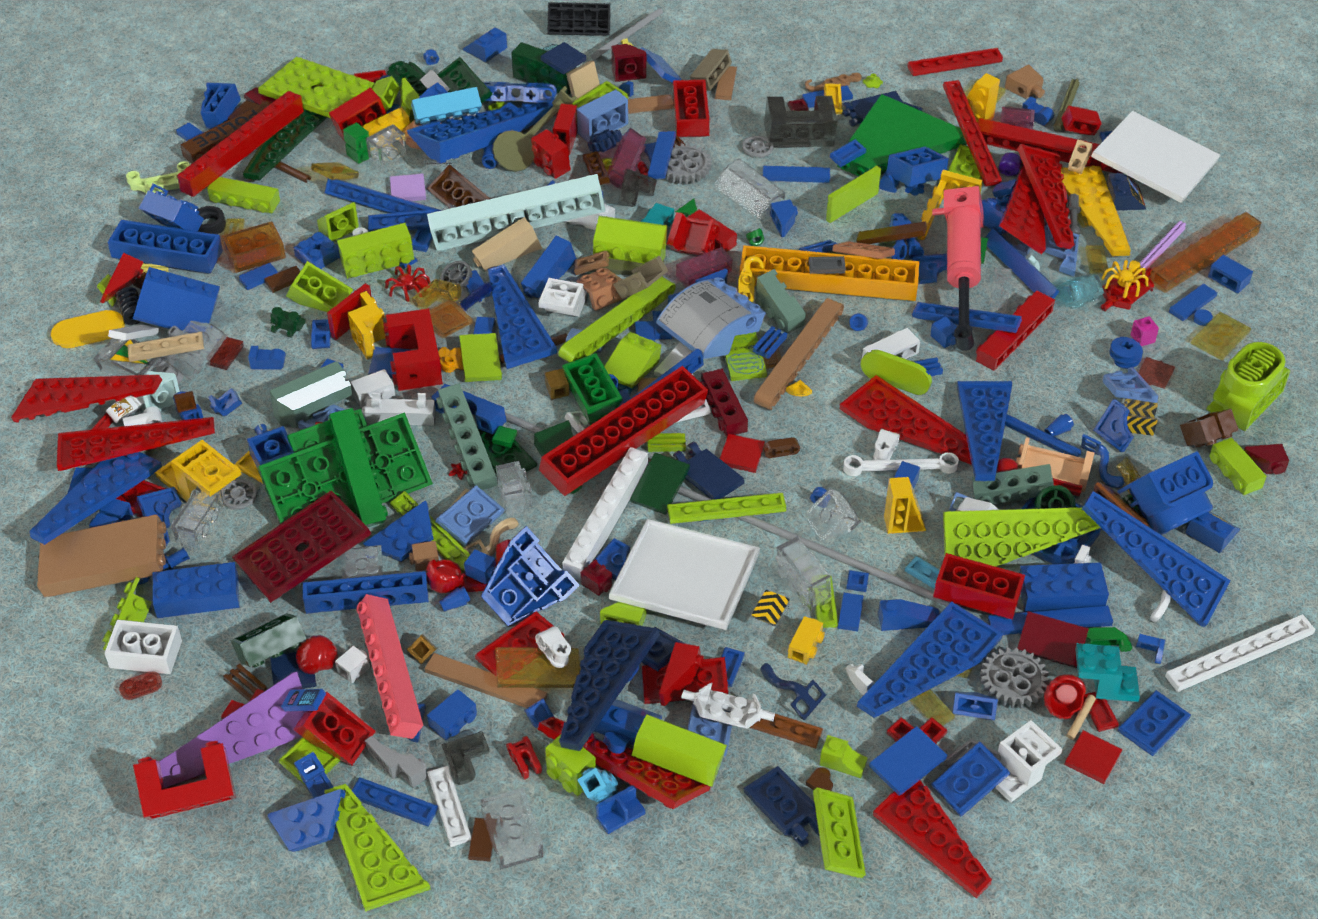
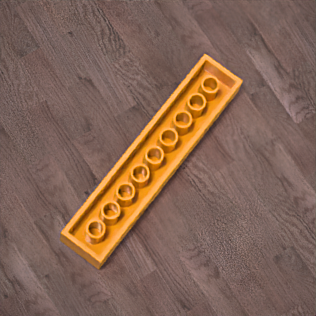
(862, 275)

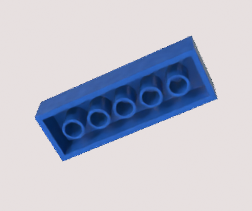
(166, 246)

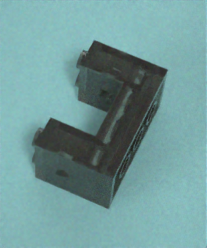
(800, 128)

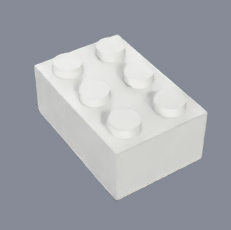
(143, 646)

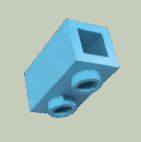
(598, 784)

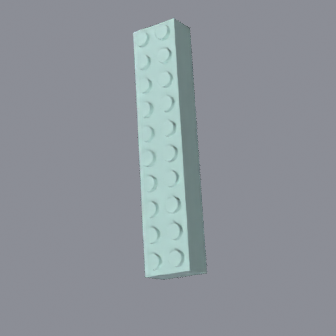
(539, 206)

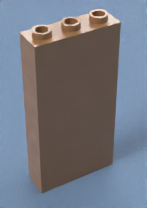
(102, 556)

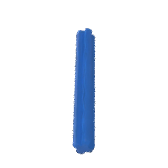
(1041, 436)

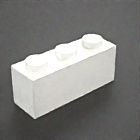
(901, 344)

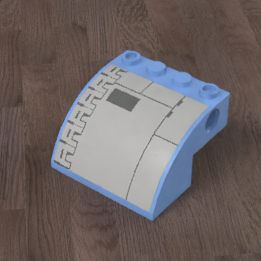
(710, 317)

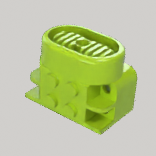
(1251, 383)

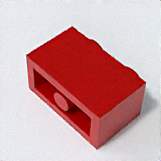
(1081, 120)

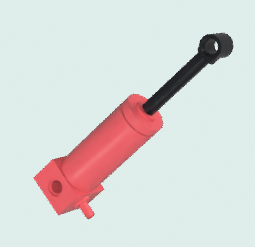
(964, 223)

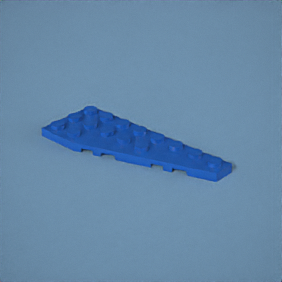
(942, 651)

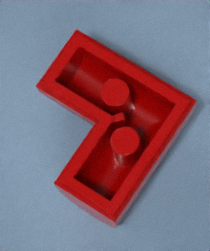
(931, 728)

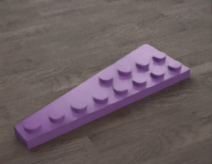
(245, 732)

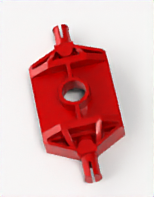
(1114, 292)

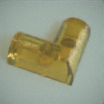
(436, 290)

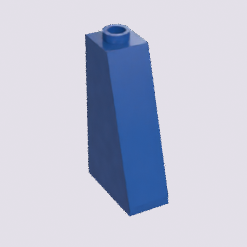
(552, 264)

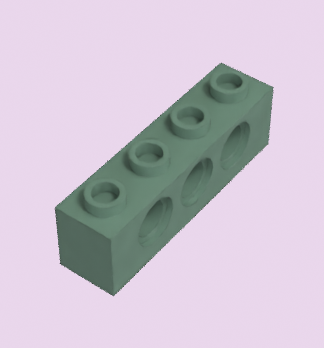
(1014, 485)

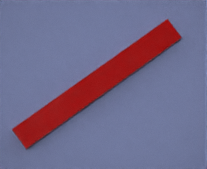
(972, 133)

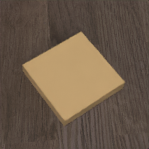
(583, 79)

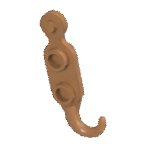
(843, 79)

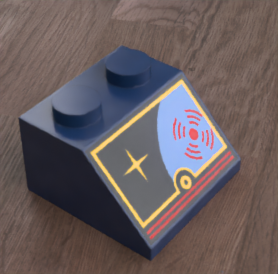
(1125, 192)

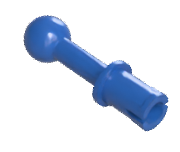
(172, 560)

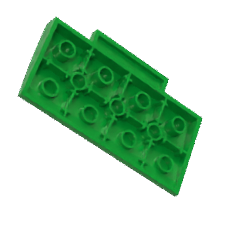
(317, 468)

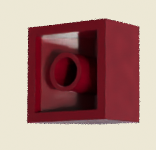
(628, 62)

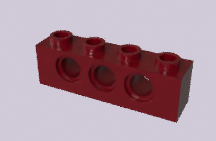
(724, 403)

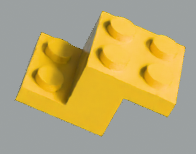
(367, 324)

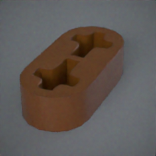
(781, 447)

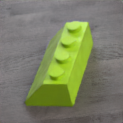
(630, 239)

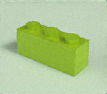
(1237, 466)

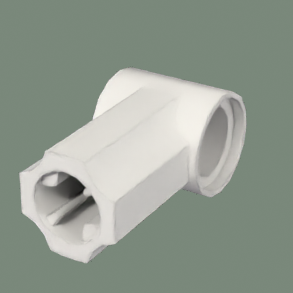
(150, 415)

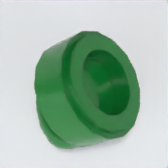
(758, 232)

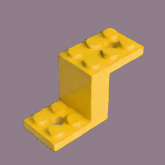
(198, 467)

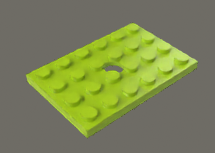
(302, 74)

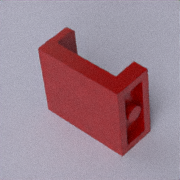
(692, 235)

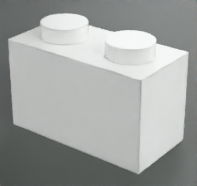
(376, 382)

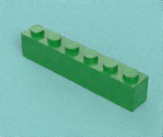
(357, 468)

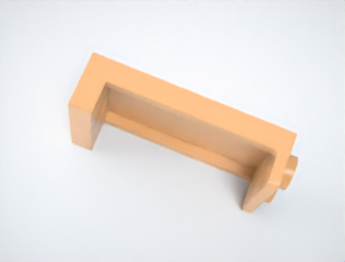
(1063, 466)

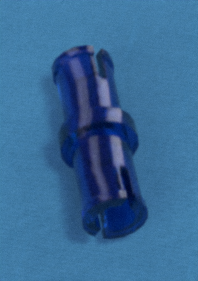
(476, 296)

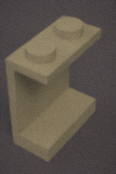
(642, 277)

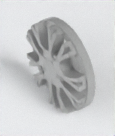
(756, 146)
(239, 494)

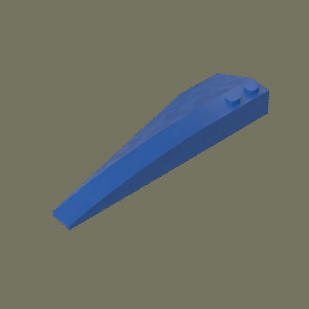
(474, 132)

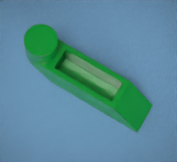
(1109, 636)

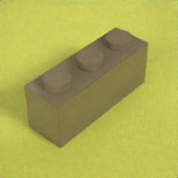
(712, 67)

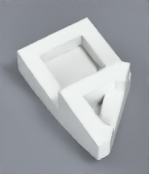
(858, 678)

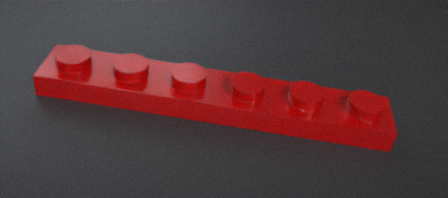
(955, 61)

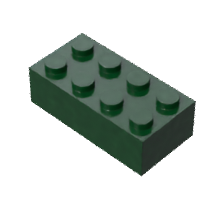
(529, 68)

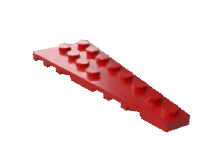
(1046, 179)
(1024, 215)
(76, 393)

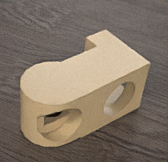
(1080, 156)

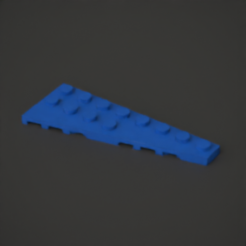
(519, 328)
(984, 417)
(94, 491)
(1177, 572)

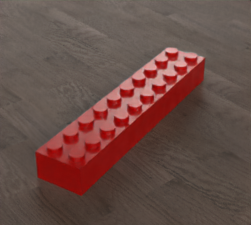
(623, 428)

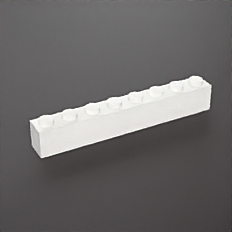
(606, 513)

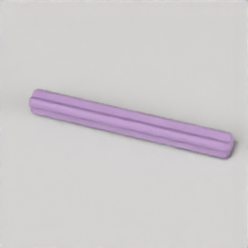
(1162, 245)

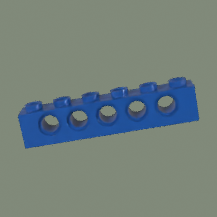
(347, 593)

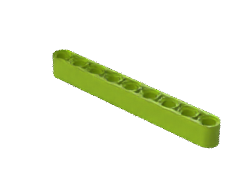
(616, 320)

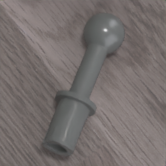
(1074, 209)

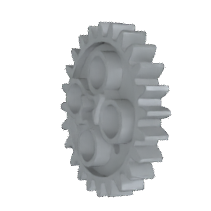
(688, 164)
(1015, 683)

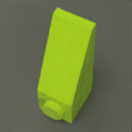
(407, 94)

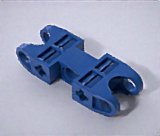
(525, 94)

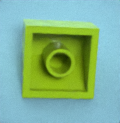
(339, 222)

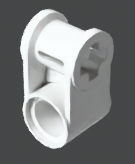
(885, 445)
(554, 646)

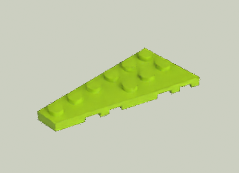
(373, 857)

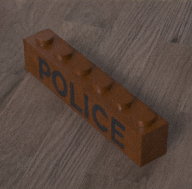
(201, 144)

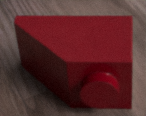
(1269, 458)

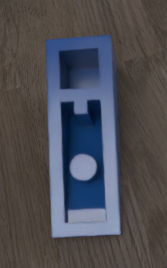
(904, 614)

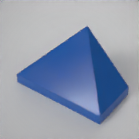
(975, 705)

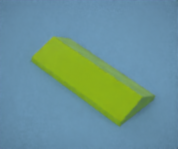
(679, 750)

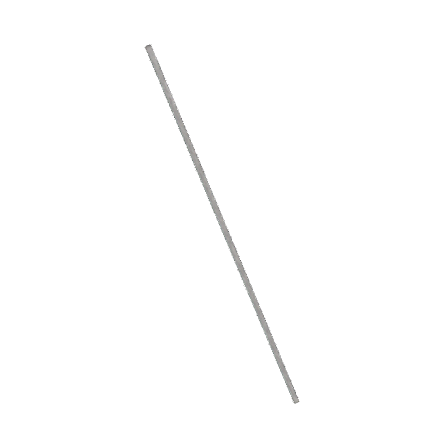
(783, 533)

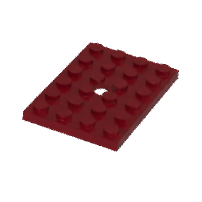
(274, 560)

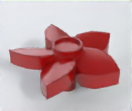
(457, 469)

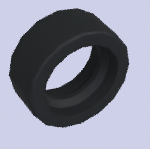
(212, 212)

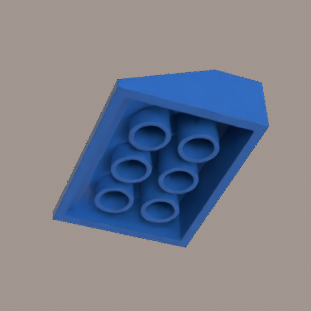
(175, 300)

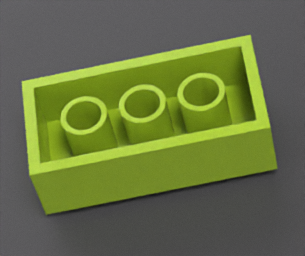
(376, 250)

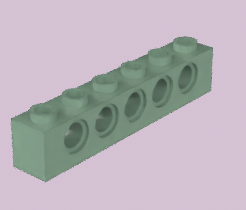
(454, 396)

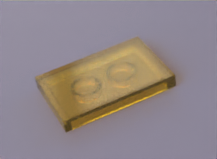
(1221, 336)

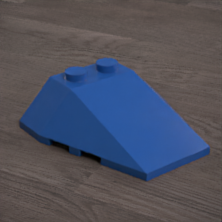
(526, 580)

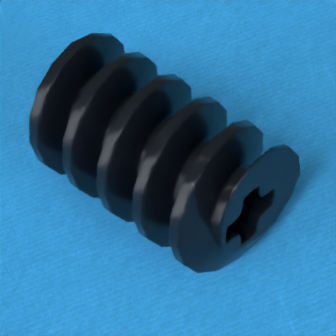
(127, 301)

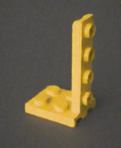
(948, 180)

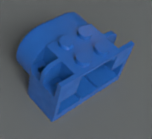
(1173, 493)

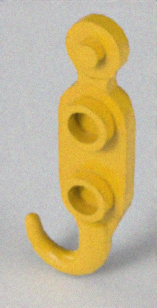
(746, 279)

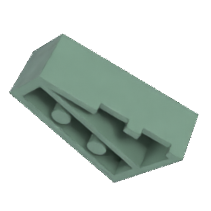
(777, 303)

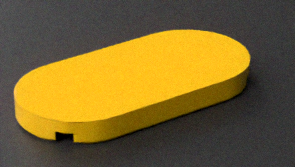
(86, 328)

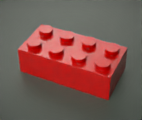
(691, 108)
(979, 586)

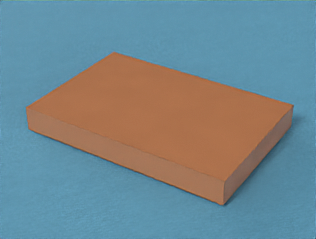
(863, 249)

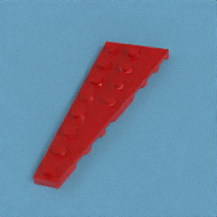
(97, 445)
(654, 780)

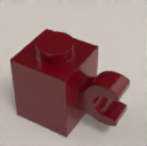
(596, 578)

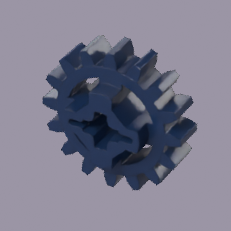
(605, 140)

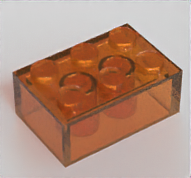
(253, 247)

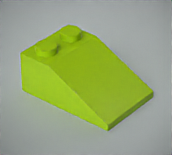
(317, 289)
(633, 359)

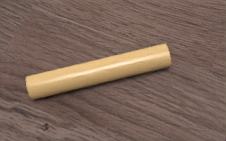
(1081, 717)

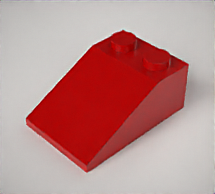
(335, 730)

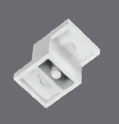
(563, 297)
(1025, 757)

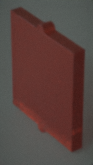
(1156, 372)

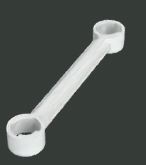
(885, 465)

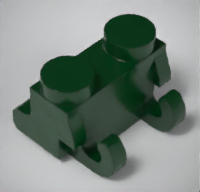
(286, 320)

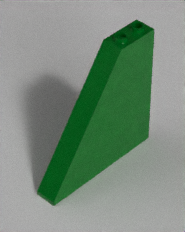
(897, 128)

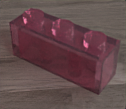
(703, 265)

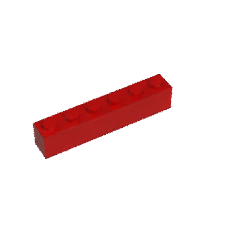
(1002, 343)

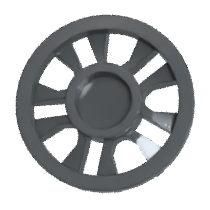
(457, 274)

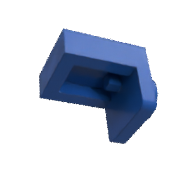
(225, 403)

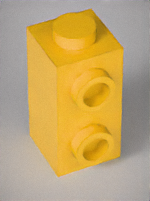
(805, 640)

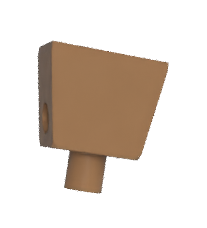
(1025, 82)

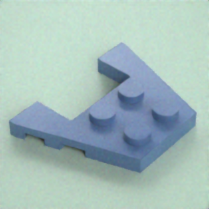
(1069, 255)

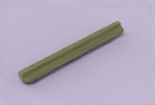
(1068, 100)

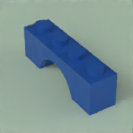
(488, 414)

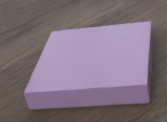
(408, 187)

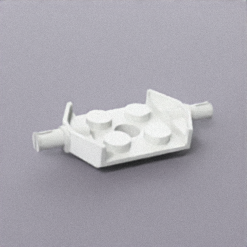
(741, 712)

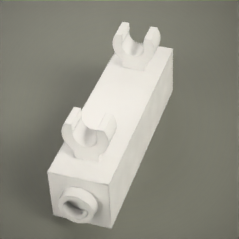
(417, 411)

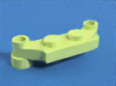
(166, 181)

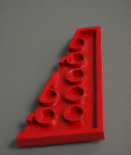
(930, 832)

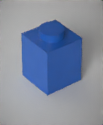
(943, 332)
(908, 470)
(480, 566)

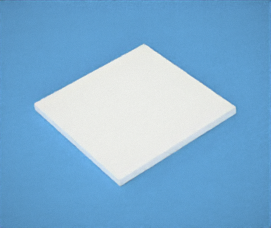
(1156, 156)
(685, 574)

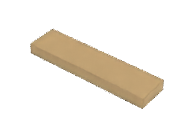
(165, 346)

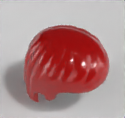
(443, 576)
(316, 654)
(1064, 696)

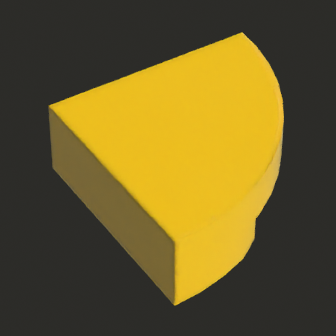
(799, 388)

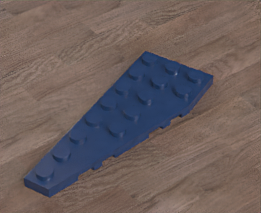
(605, 670)

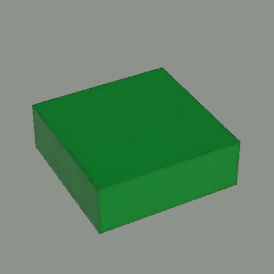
(504, 436)

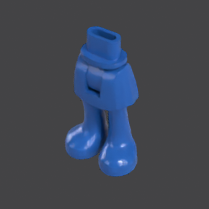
(900, 246)

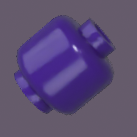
(1010, 164)

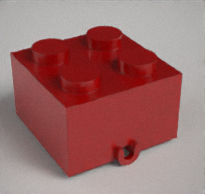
(550, 154)

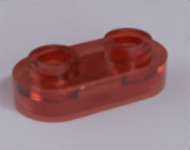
(140, 685)

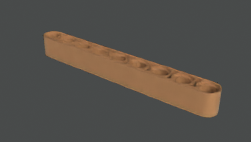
(798, 353)

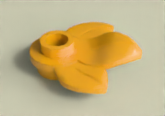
(450, 359)

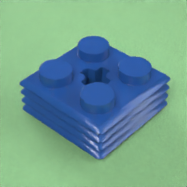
(317, 250)

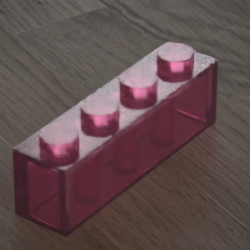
(626, 156)

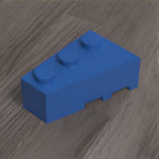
(219, 103)

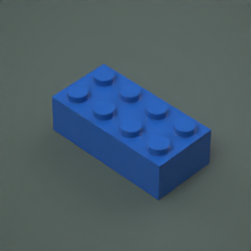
(1063, 586)
(195, 590)

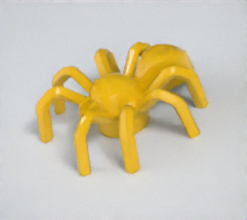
(1126, 277)

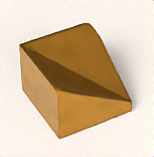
(422, 648)

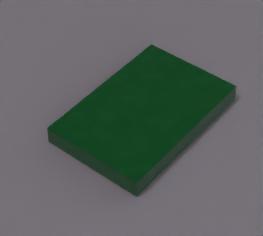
(660, 483)

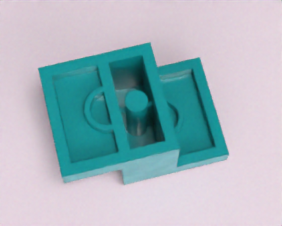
(1109, 677)

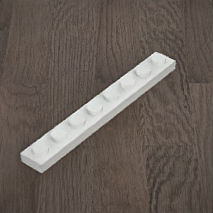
(1239, 653)

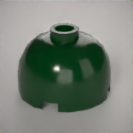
(1054, 497)

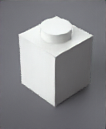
(352, 664)

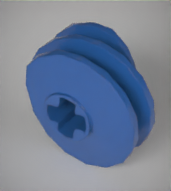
(1126, 352)

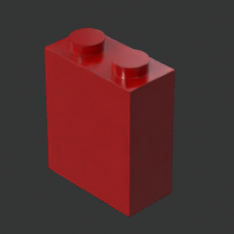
(566, 125)

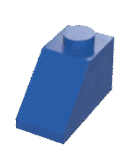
(783, 215)

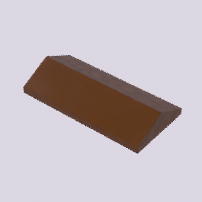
(455, 188)

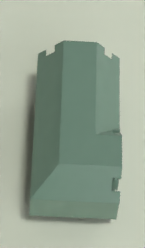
(309, 393)

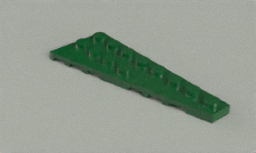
(281, 144)

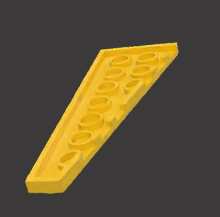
(1098, 207)

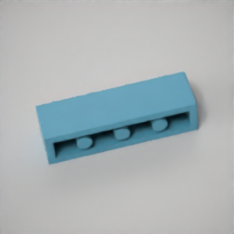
(446, 105)

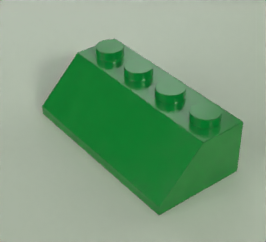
(592, 387)

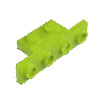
(130, 609)

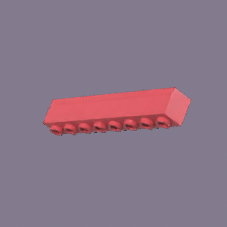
(389, 667)

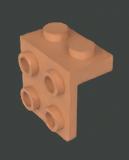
(601, 287)

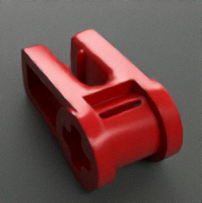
(524, 750)

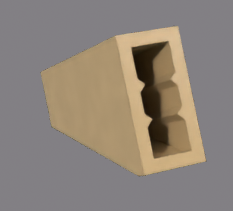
(507, 245)

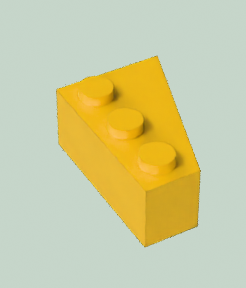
(984, 97)
(901, 508)

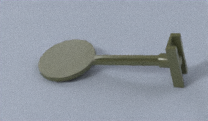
(513, 148)

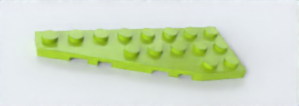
(1006, 535)

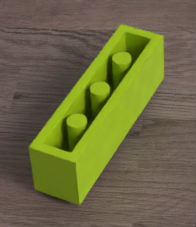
(244, 195)

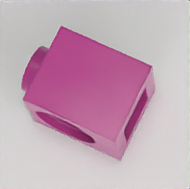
(1144, 331)

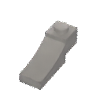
(394, 763)

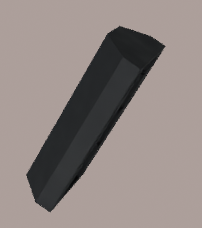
(578, 18)

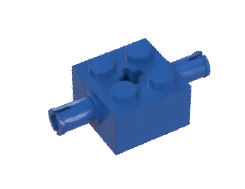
(268, 445)

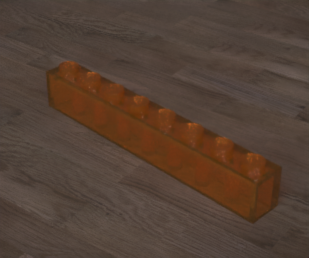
(1205, 252)

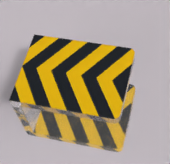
(1141, 416)
(770, 614)

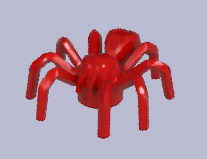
(407, 281)

